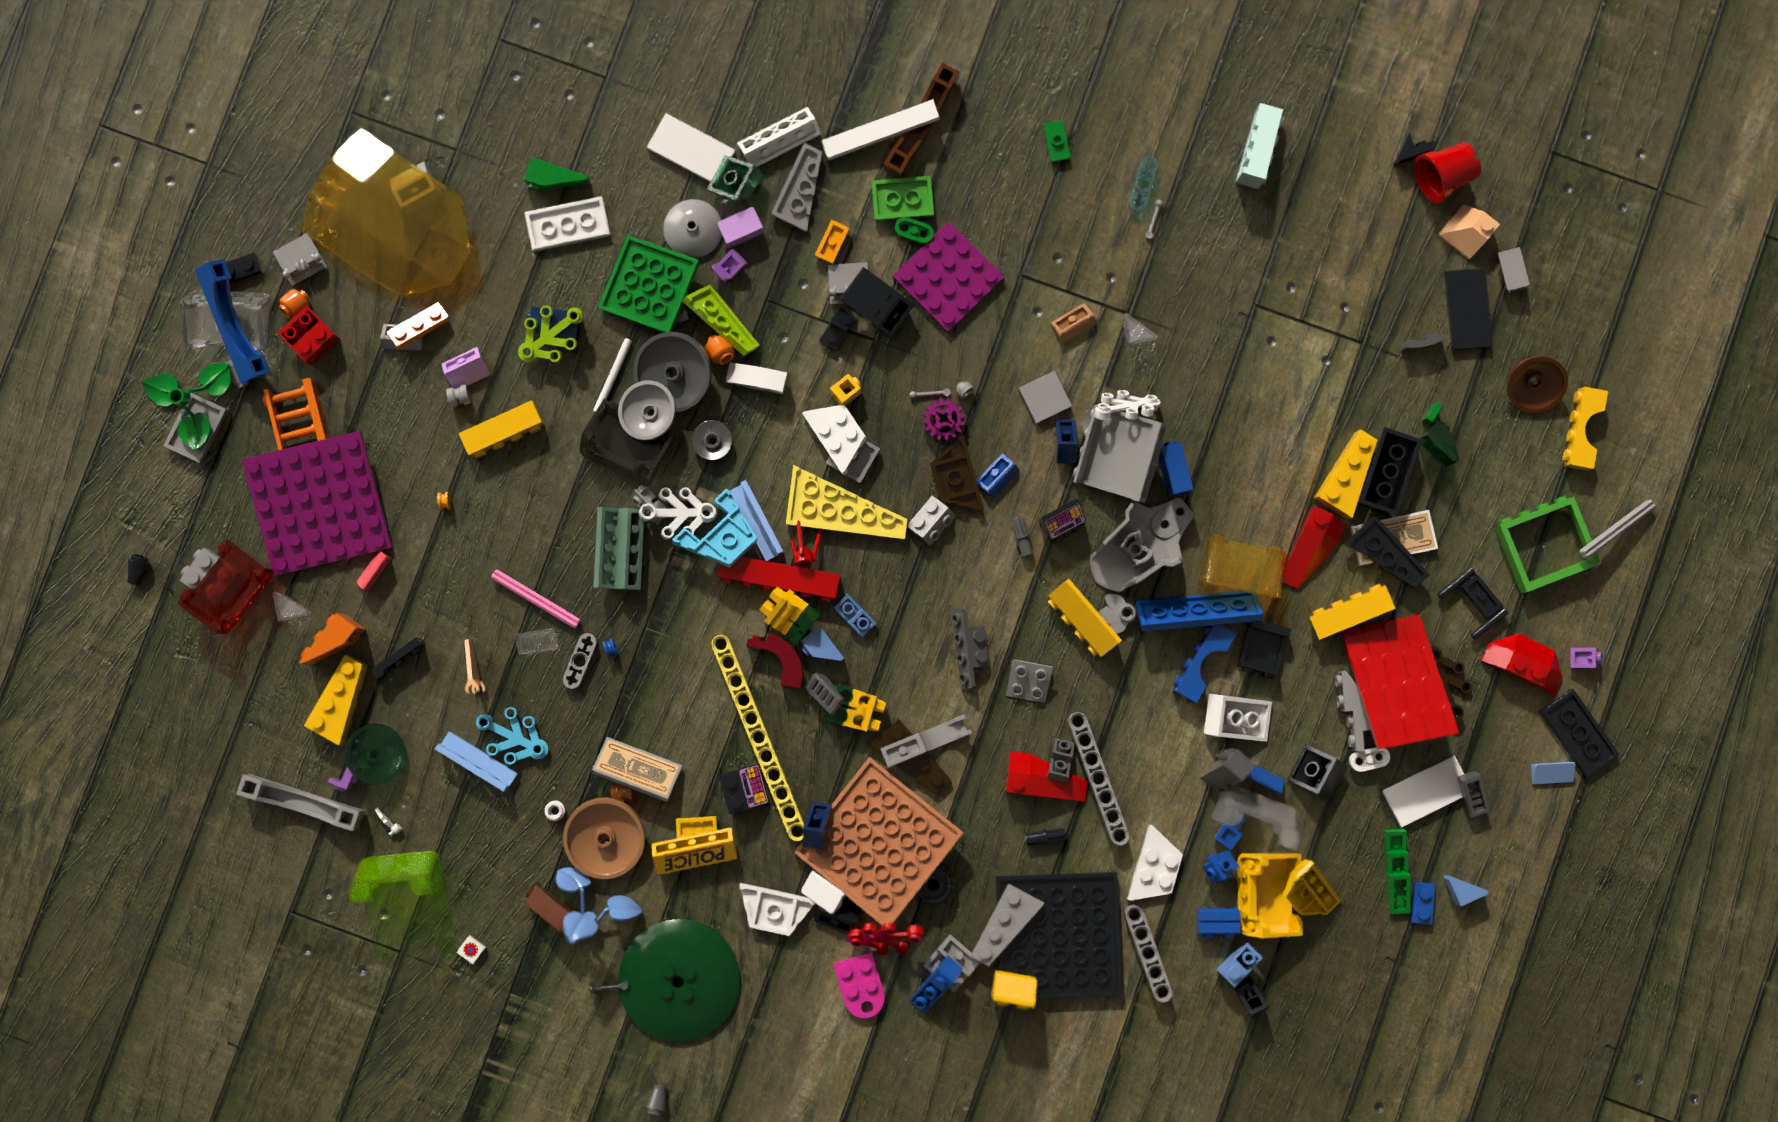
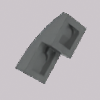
(1426, 341)

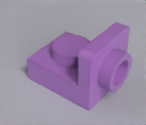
(1585, 657)

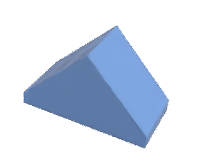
(1462, 891)

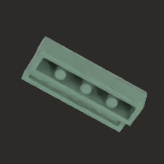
(618, 549)

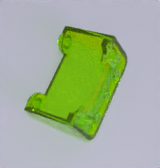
(420, 868)

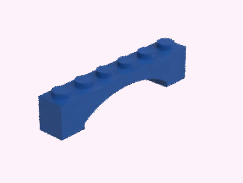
(216, 287)

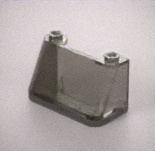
(613, 448)

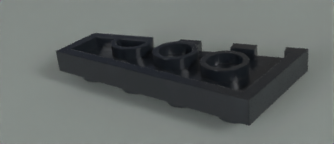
(1385, 550)

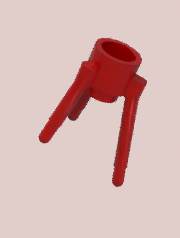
(804, 556)

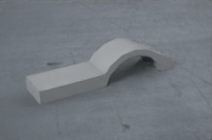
(924, 741)

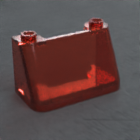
(227, 588)

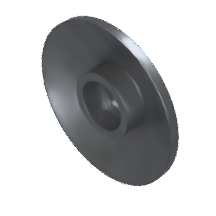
(709, 430)

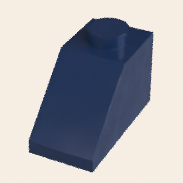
(1066, 441)
(816, 825)

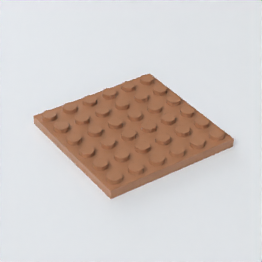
(881, 843)

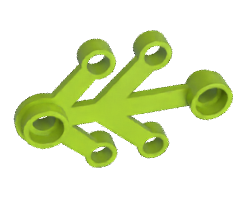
(548, 336)

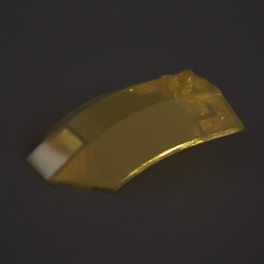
(388, 218)

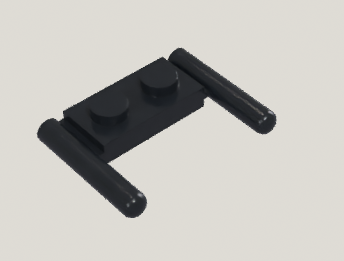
(1480, 596)

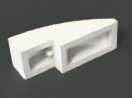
(756, 377)

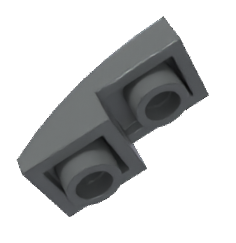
(1061, 760)

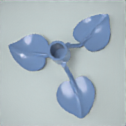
(584, 925)

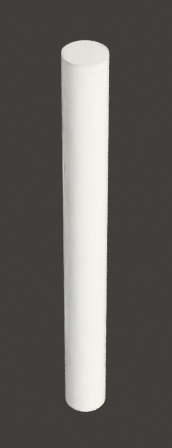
(614, 372)

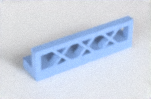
(755, 517)
(477, 761)

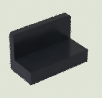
(843, 919)

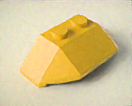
(1310, 891)

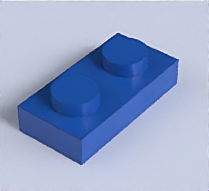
(1422, 902)

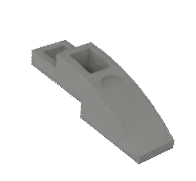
(1350, 700)

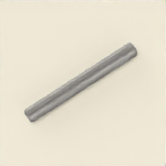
(1617, 529)

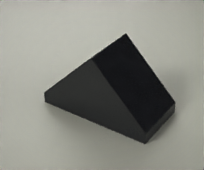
(1250, 997)

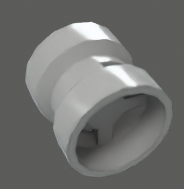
(458, 396)

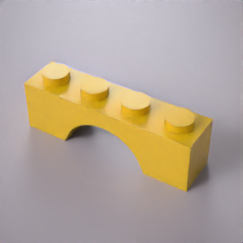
(1580, 452)

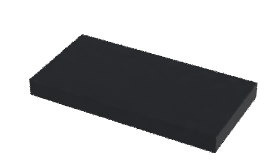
(1468, 309)
(1579, 733)

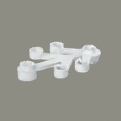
(1125, 402)
(680, 512)

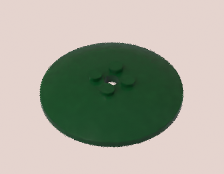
(708, 973)

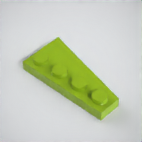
(718, 315)

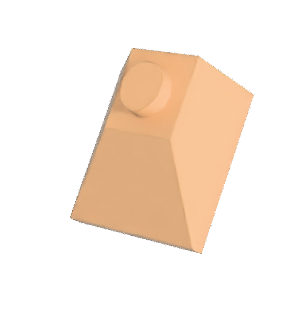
(1468, 230)

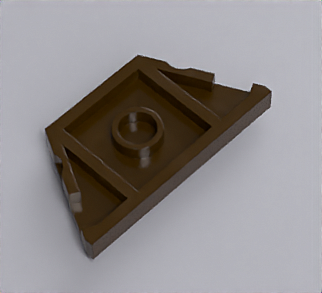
(956, 477)

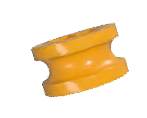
(444, 501)

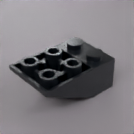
(876, 302)

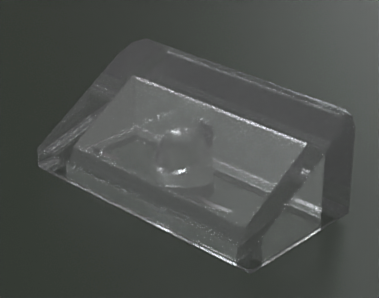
(537, 641)

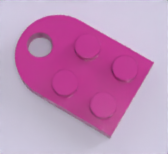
(860, 983)

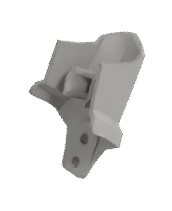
(1140, 545)

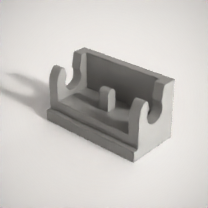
(1513, 269)

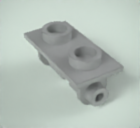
(645, 496)

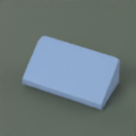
(1552, 772)

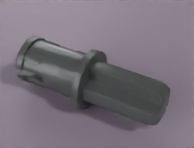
(1022, 536)

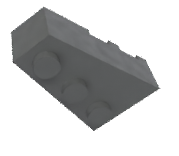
(1229, 768)

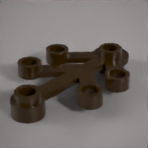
(1448, 679)

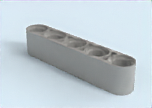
(1151, 962)

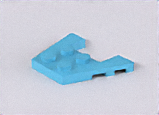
(727, 540)

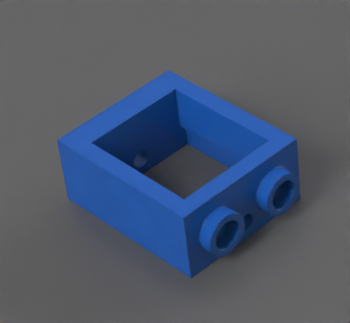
(1174, 469)

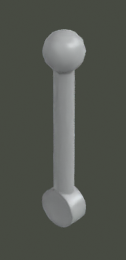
(1149, 234)
(946, 392)

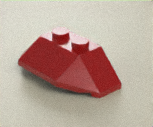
(1525, 661)

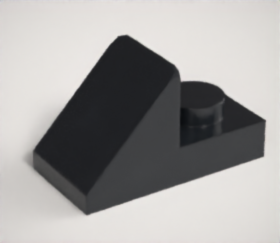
(1409, 152)
(837, 329)

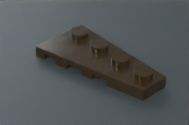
(921, 766)

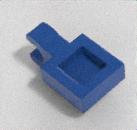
(1229, 835)

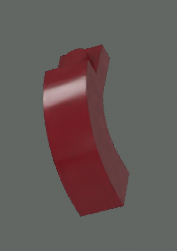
(791, 663)

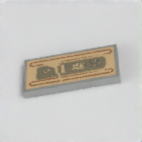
(636, 769)

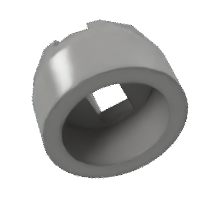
(964, 389)

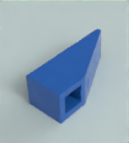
(936, 984)

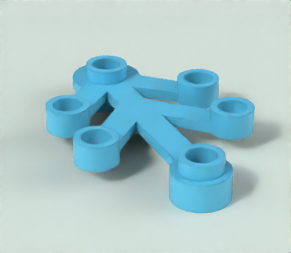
(516, 737)

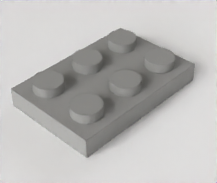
(198, 406)

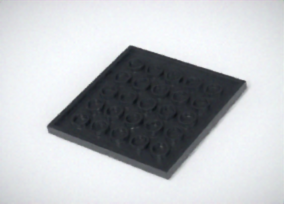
(1071, 938)

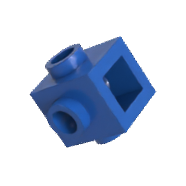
(1220, 867)

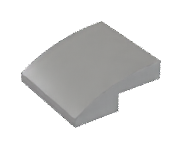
(958, 953)

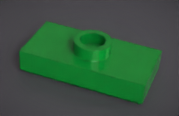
(1056, 141)

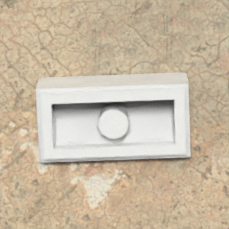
(823, 893)

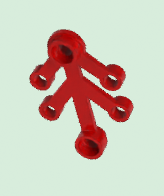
(886, 937)

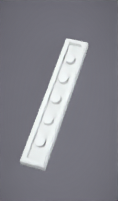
(880, 129)

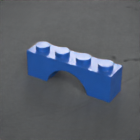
(1190, 683)

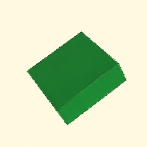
(1432, 413)

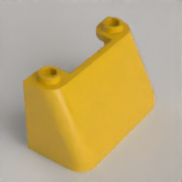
(1261, 895)

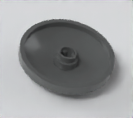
(677, 364)

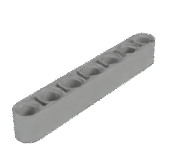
(1105, 785)

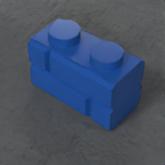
(1218, 921)

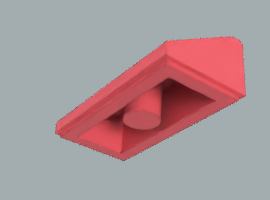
(373, 570)

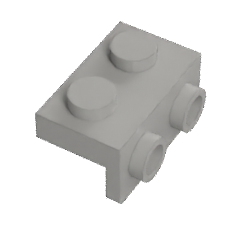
(931, 520)

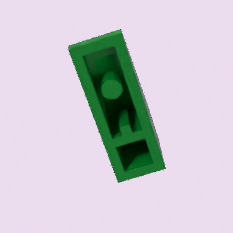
(550, 177)

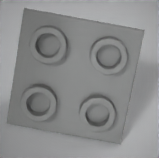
(299, 259)
(841, 277)
(1029, 681)

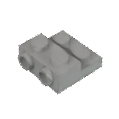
(202, 563)

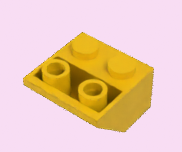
(1014, 989)

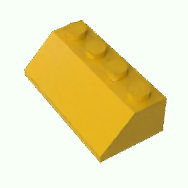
(1084, 618)

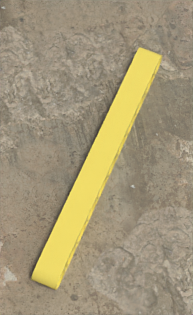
(759, 726)

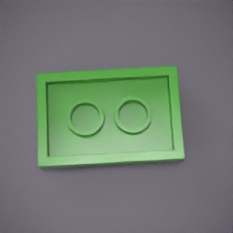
(902, 198)

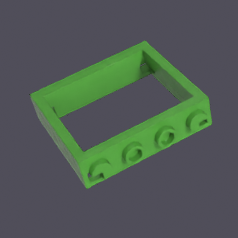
(1512, 555)

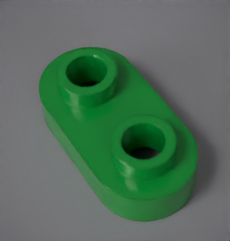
(914, 229)

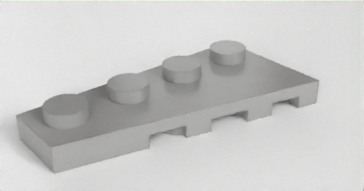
(798, 192)
(1006, 921)

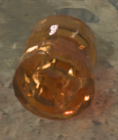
(622, 793)

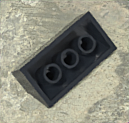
(1390, 472)

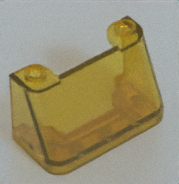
(1242, 567)

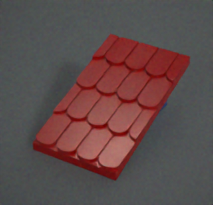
(1399, 682)

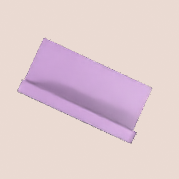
(740, 227)
(465, 368)

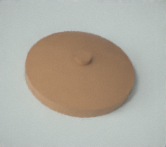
(604, 838)

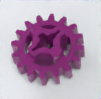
(934, 412)

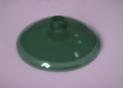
(386, 747)

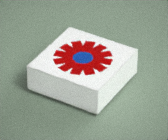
(471, 949)

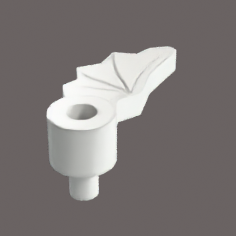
(396, 828)

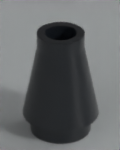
(136, 567)

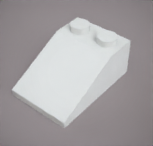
(1237, 717)

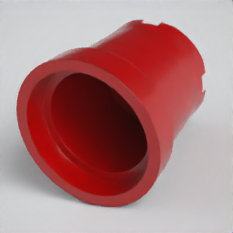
(1446, 171)

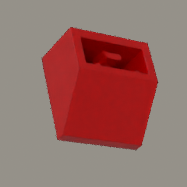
(308, 335)

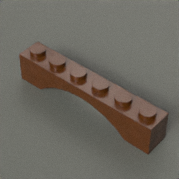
(910, 141)

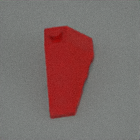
(1315, 541)
(1029, 776)

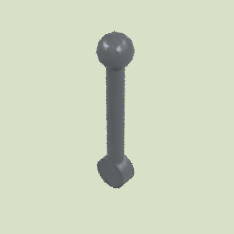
(624, 985)

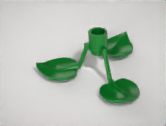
(165, 391)

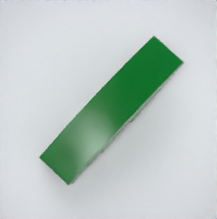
(1397, 871)

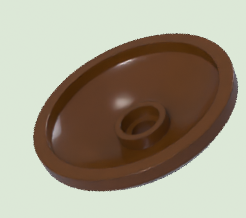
(1544, 391)

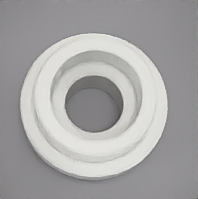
(548, 810)

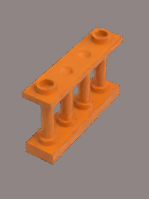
(313, 409)

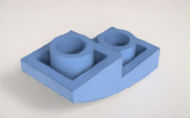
(854, 614)

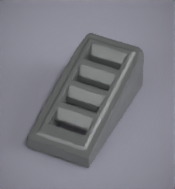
(815, 688)
(1471, 781)

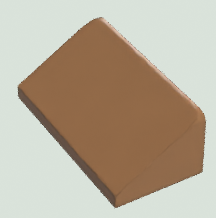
(1074, 323)

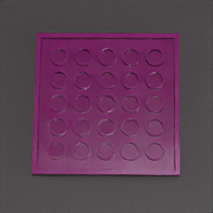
(317, 503)

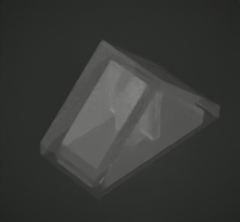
(1136, 333)
(289, 609)

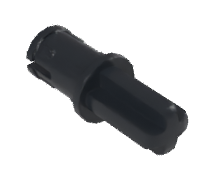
(1045, 836)

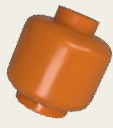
(293, 303)
(719, 349)

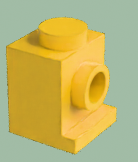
(846, 382)

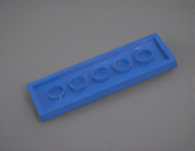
(1198, 610)

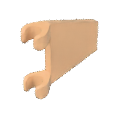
(472, 670)

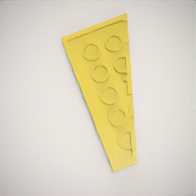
(832, 508)

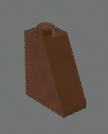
(548, 906)

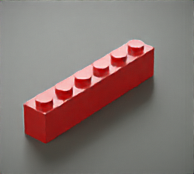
(786, 577)

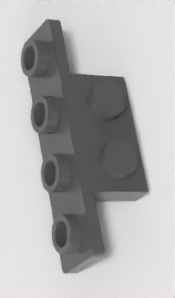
(970, 647)

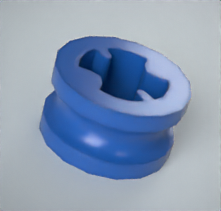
(610, 648)

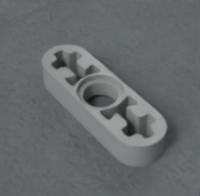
(591, 649)

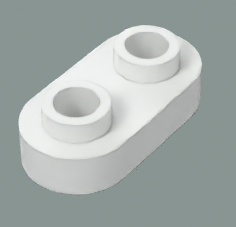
(1368, 759)

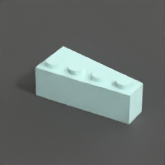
(1260, 145)

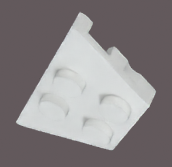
(837, 433)
(1156, 867)
(774, 909)

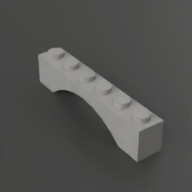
(301, 801)

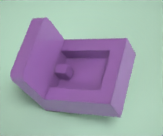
(729, 266)
(346, 782)

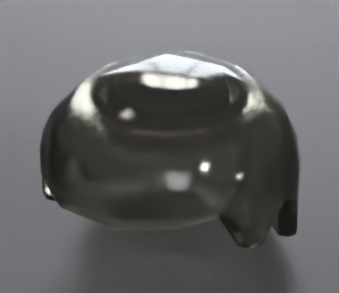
(730, 207)

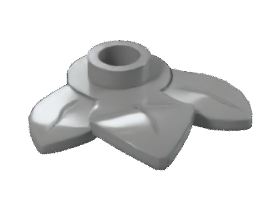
(1114, 612)

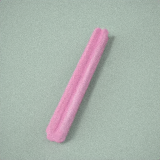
(535, 598)

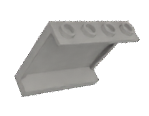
(1120, 454)

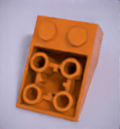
(337, 636)

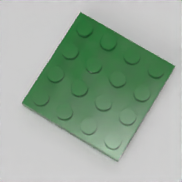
(648, 284)

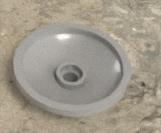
(696, 241)
(636, 407)

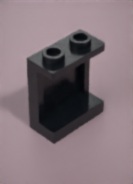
(1263, 648)

